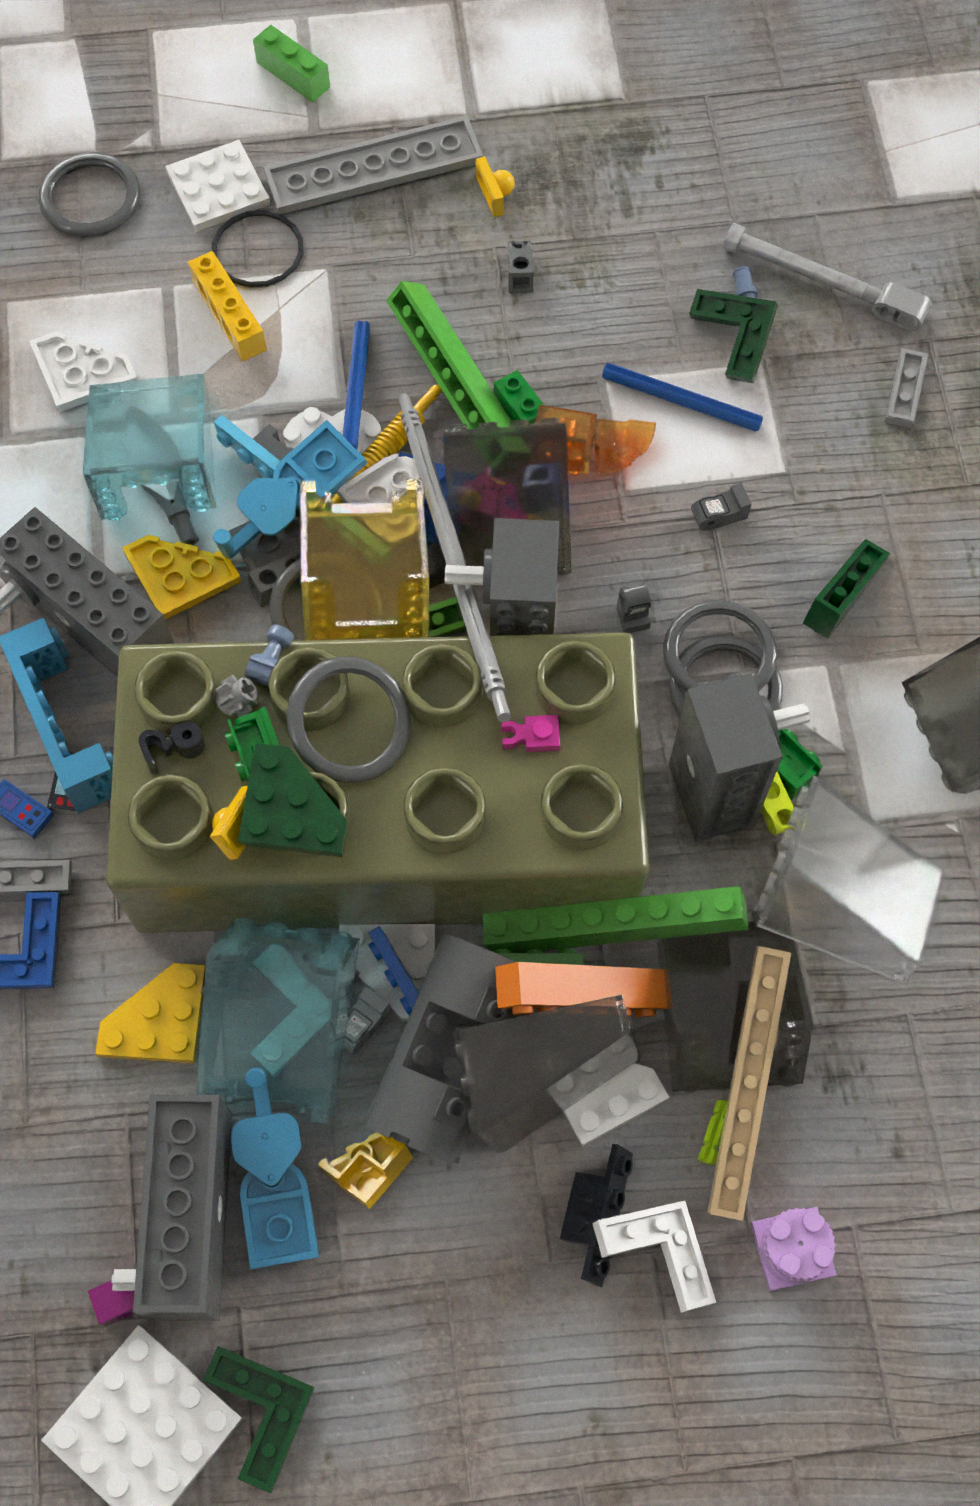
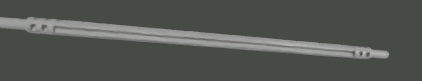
(453, 555)

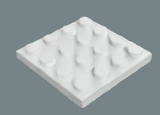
(142, 1426)

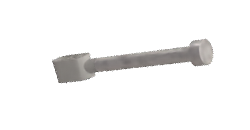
(890, 303)

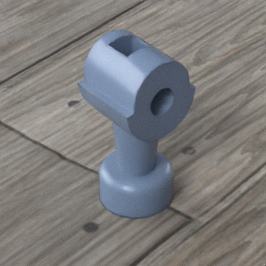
(262, 664)

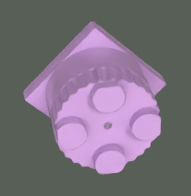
(794, 1248)

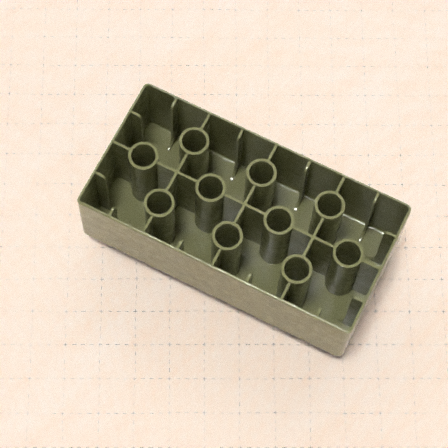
(428, 841)

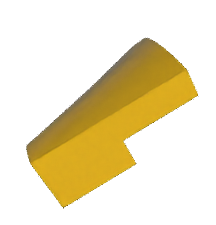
(368, 1167)

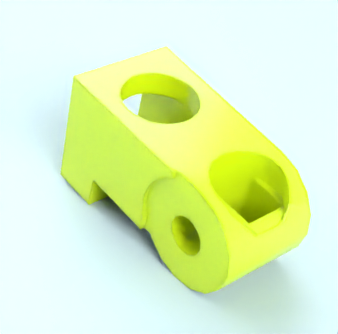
(777, 807)

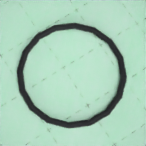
(262, 213)

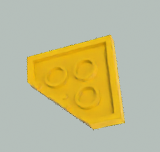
(178, 573)
(158, 1020)

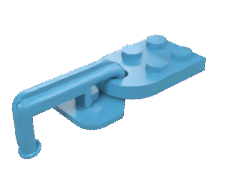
(273, 501)
(276, 1217)

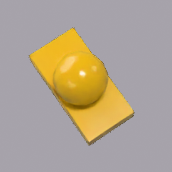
(493, 185)
(227, 825)

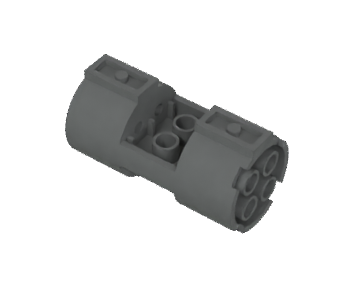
(422, 1086)

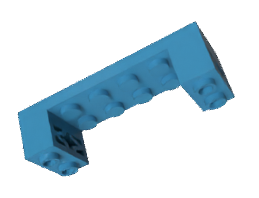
(35, 655)

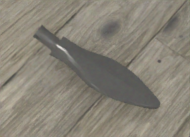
(173, 504)

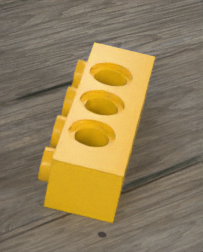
(227, 306)

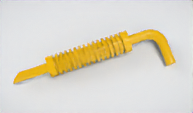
(393, 436)

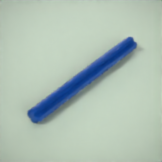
(356, 382)
(682, 397)

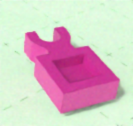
(538, 733)

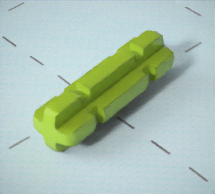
(708, 1153)

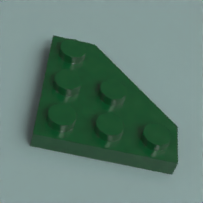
(289, 807)

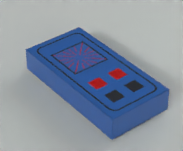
(23, 810)

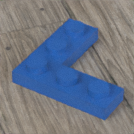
(37, 962)

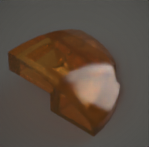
(620, 443)

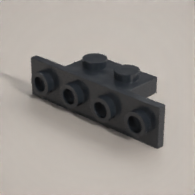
(593, 1200)

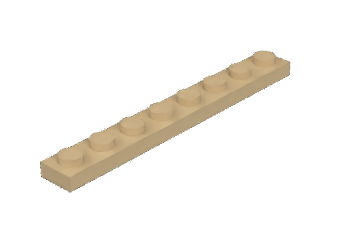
(749, 1083)

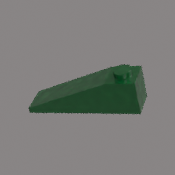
(845, 588)

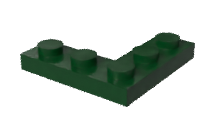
(755, 322)
(285, 1404)

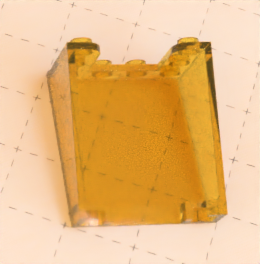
(364, 566)

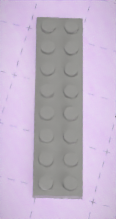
(372, 164)

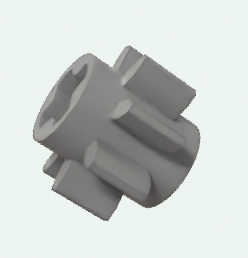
(236, 696)

